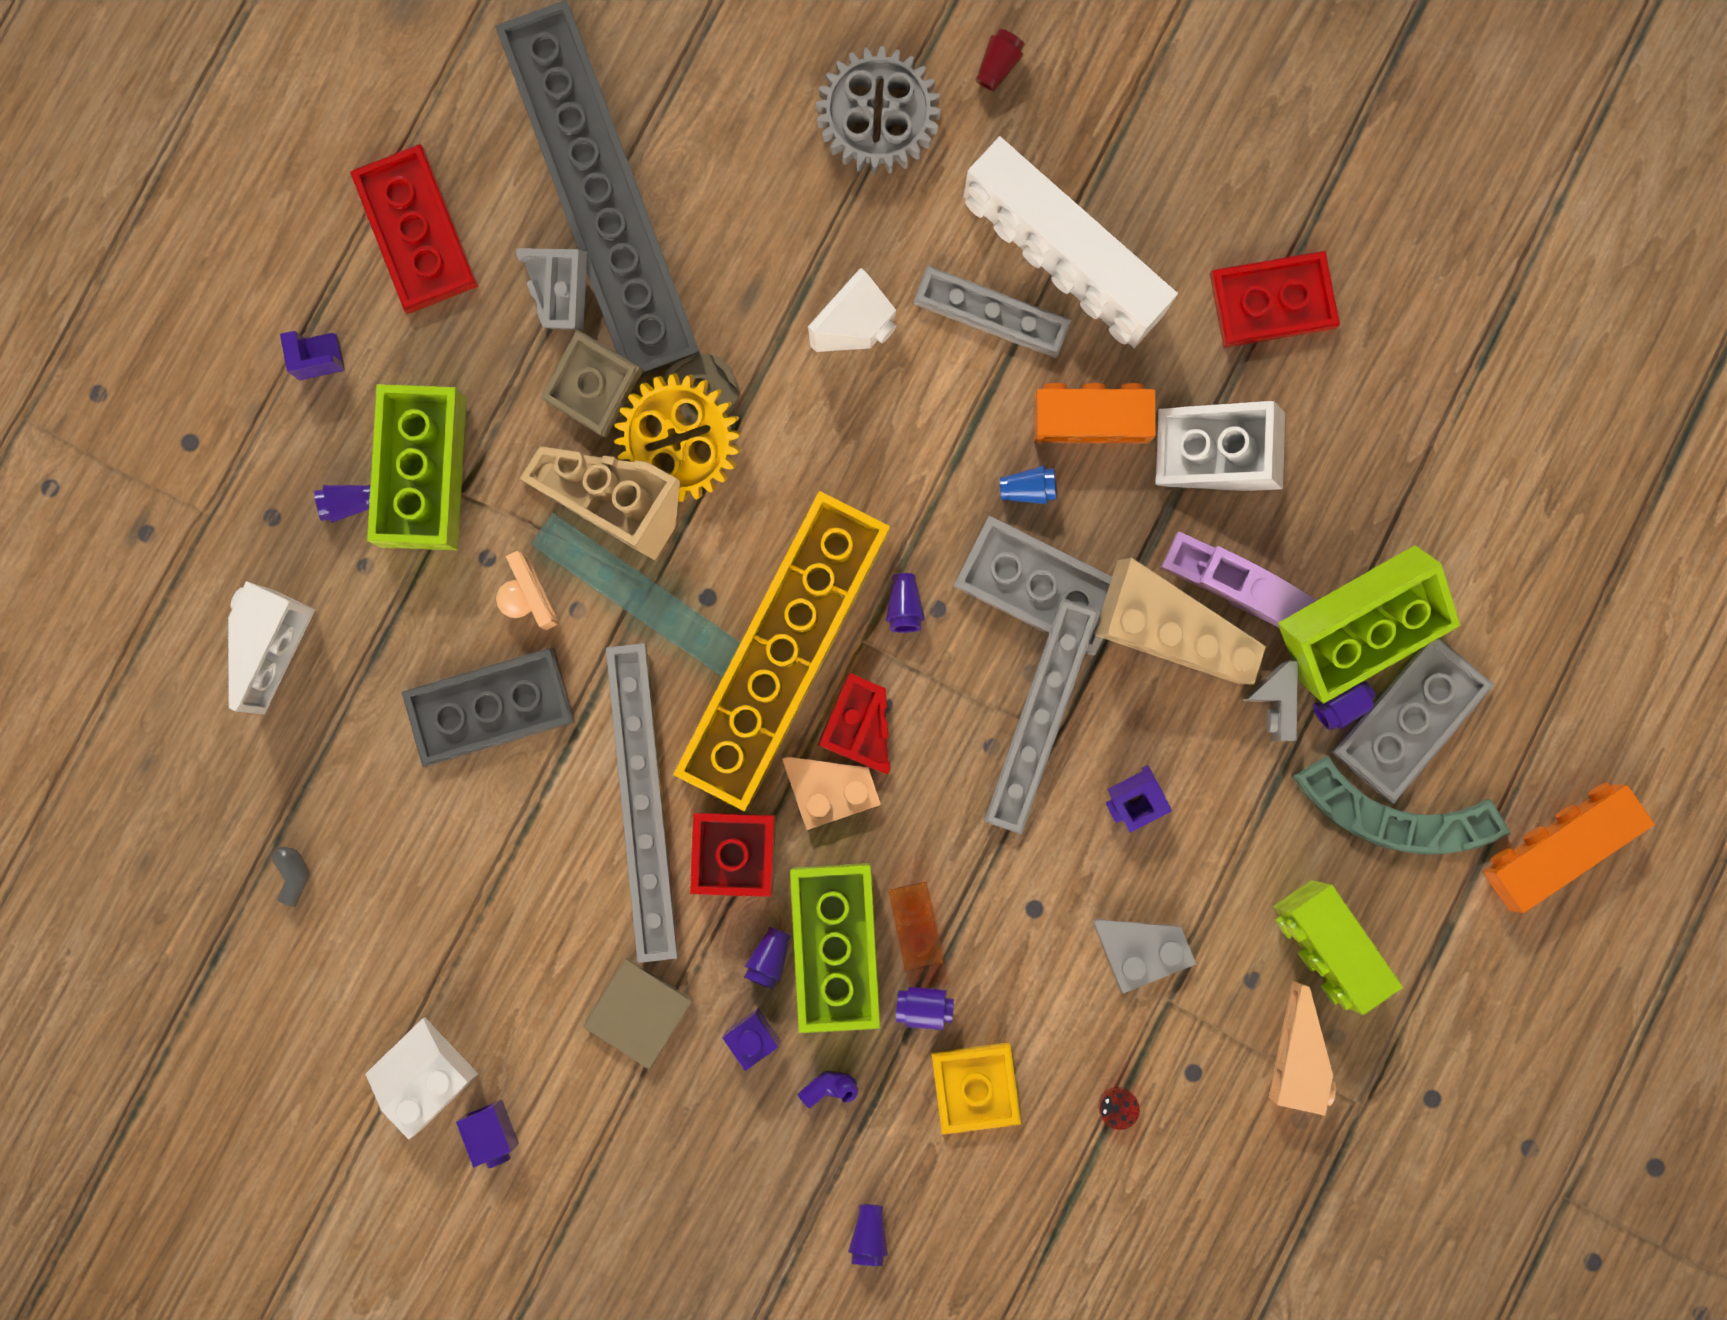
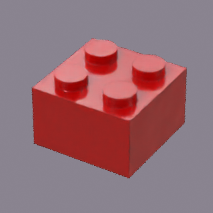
(733, 854)

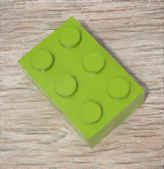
(1336, 947)

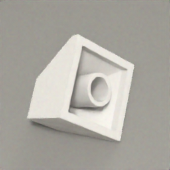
(853, 318)

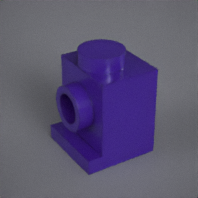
(1147, 808)

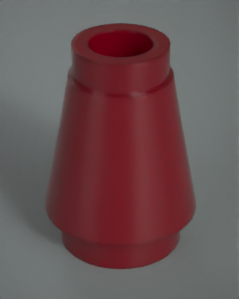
(1000, 57)

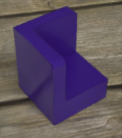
(311, 356)

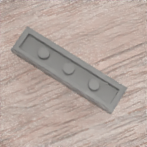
(991, 312)

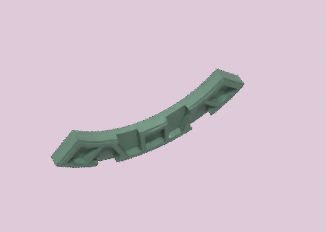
(1395, 828)

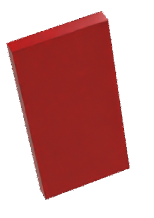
(414, 229)

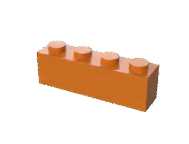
(1567, 847)

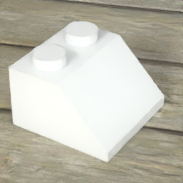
(418, 1078)

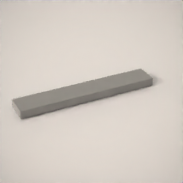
(1041, 716)

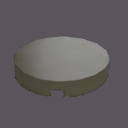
(715, 372)

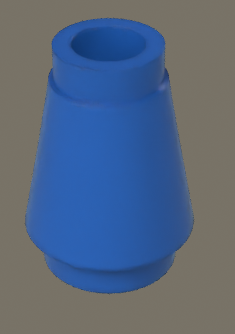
(1030, 486)

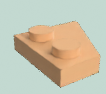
(829, 790)

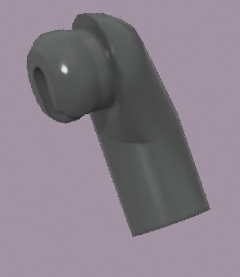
(294, 873)

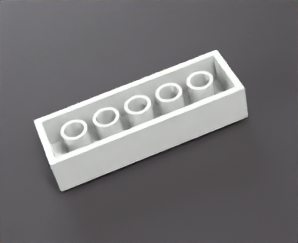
(1066, 243)

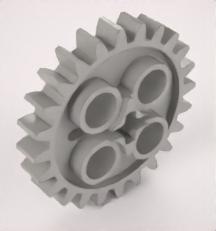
(844, 108)

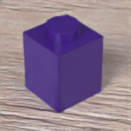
(751, 1039)
(488, 1135)

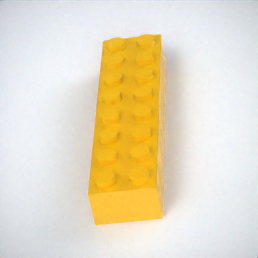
(782, 651)

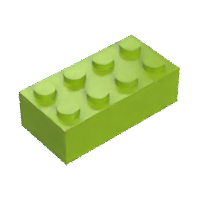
(417, 467)
(1370, 623)
(834, 948)

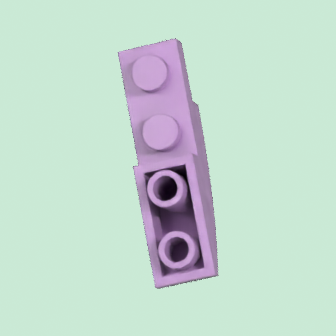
(1234, 579)

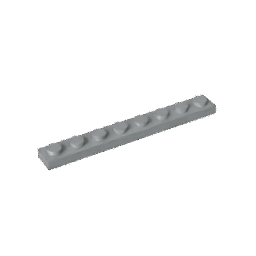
(642, 803)

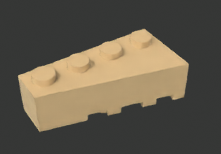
(1167, 623)

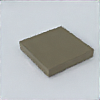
(591, 383)
(637, 1013)

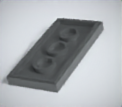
(488, 707)

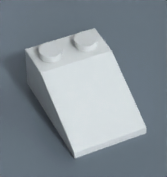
(1221, 446)
(261, 643)

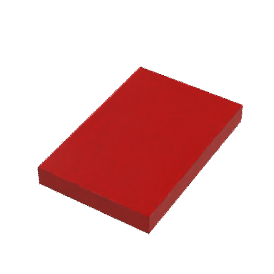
(1274, 299)

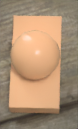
(525, 594)

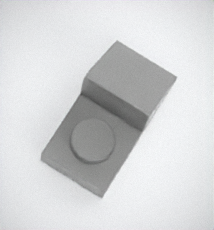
(1281, 690)

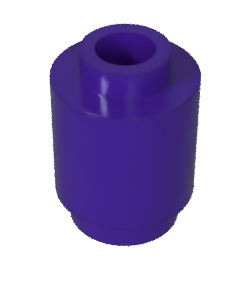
(1345, 707)
(924, 1008)

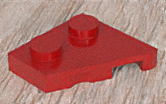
(859, 724)

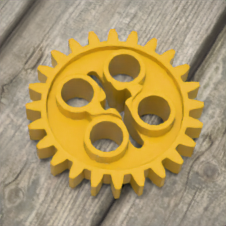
(667, 404)

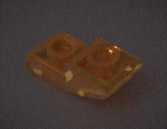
(915, 926)

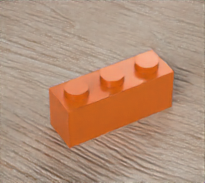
(1094, 414)

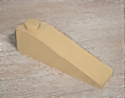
(618, 496)

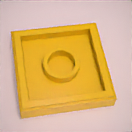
(976, 1088)

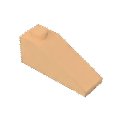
(1302, 1065)

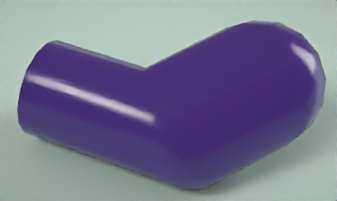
(830, 1084)

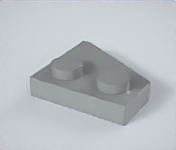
(557, 285)
(1143, 951)

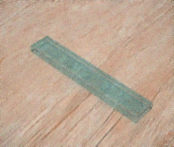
(636, 594)

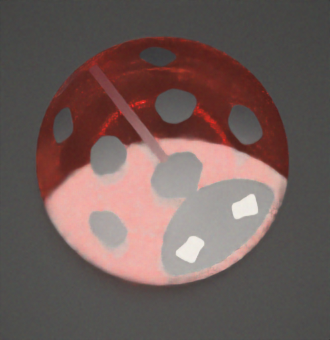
(1118, 1108)

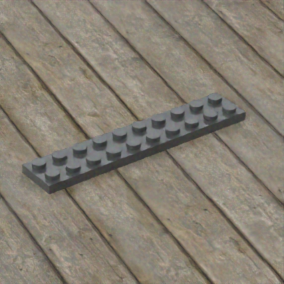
(597, 188)

